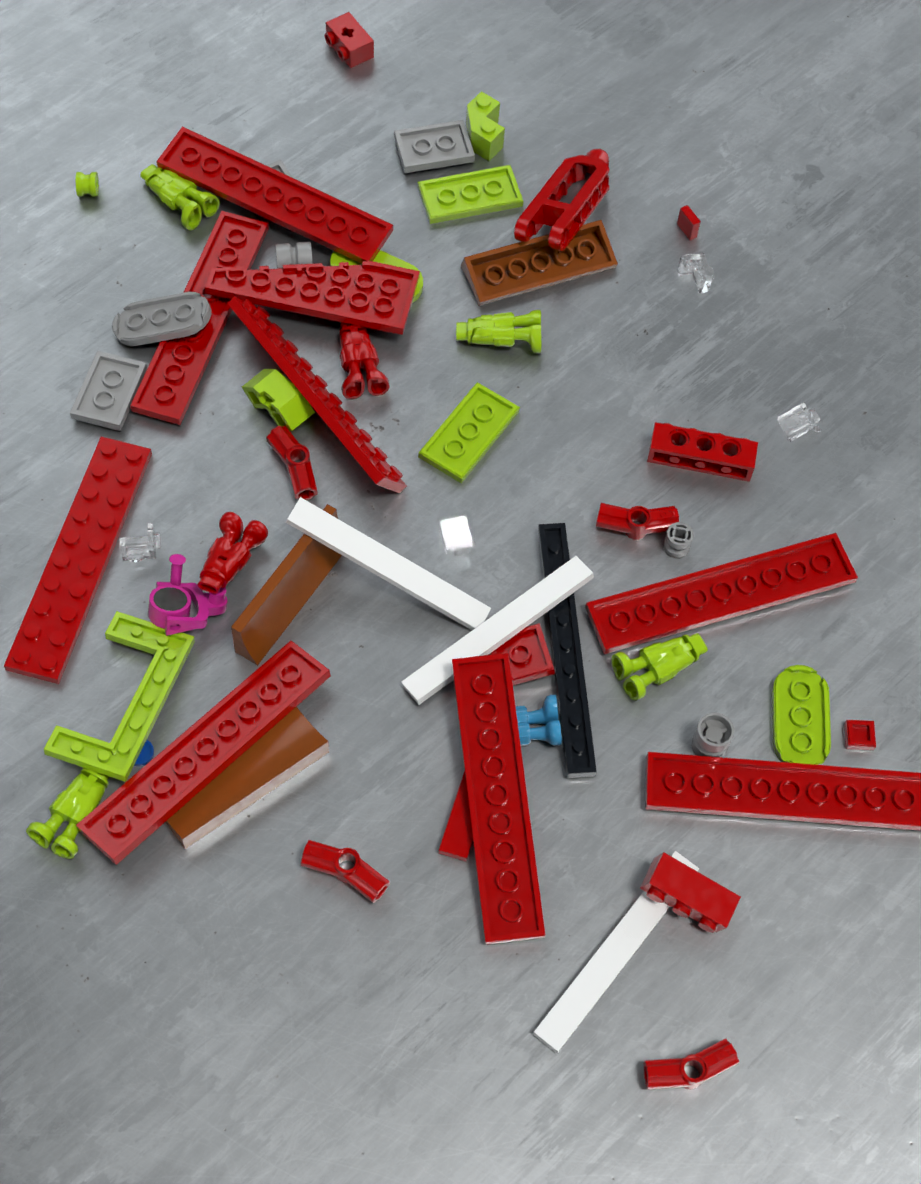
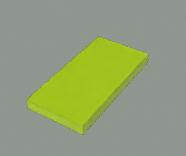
(470, 194)
(468, 432)

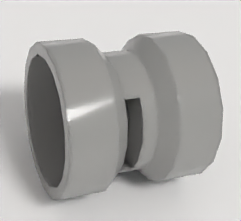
(678, 540)

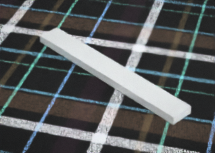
(387, 564)
(499, 628)
(602, 969)

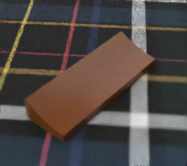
(536, 265)
(283, 596)
(261, 769)

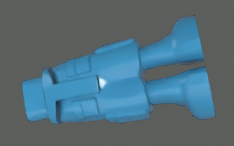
(546, 715)

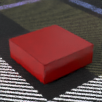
(688, 222)
(860, 735)

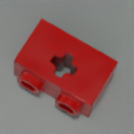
(349, 40)

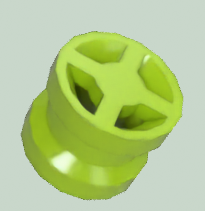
(87, 184)

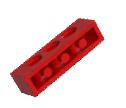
(712, 461)

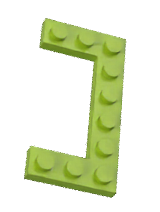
(119, 756)

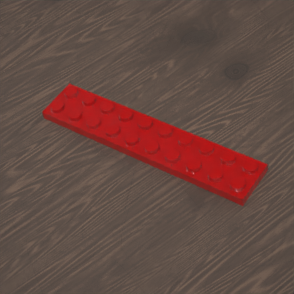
(275, 196)
(182, 361)
(314, 390)
(78, 561)
(720, 593)
(202, 752)
(783, 791)
(498, 799)

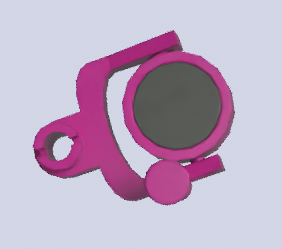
(171, 602)

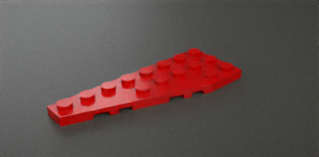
(359, 295)

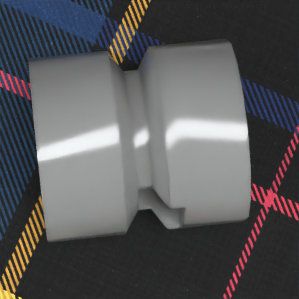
(293, 255)
(713, 735)

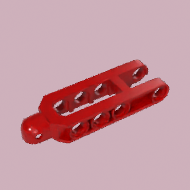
(564, 217)

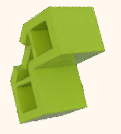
(483, 126)
(280, 397)

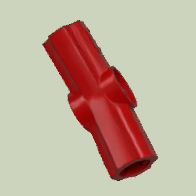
(289, 451)
(623, 519)
(361, 876)
(708, 1062)

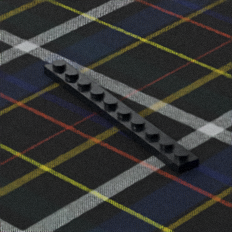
(568, 661)

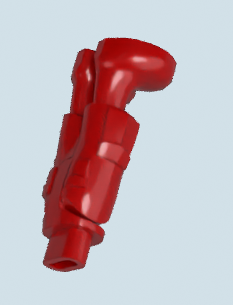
(359, 354)
(227, 554)

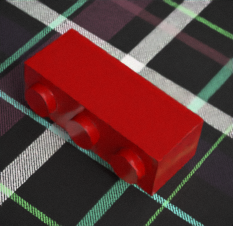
(689, 893)

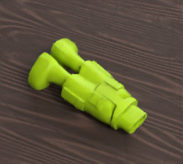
(179, 193)
(500, 330)
(662, 661)
(70, 806)

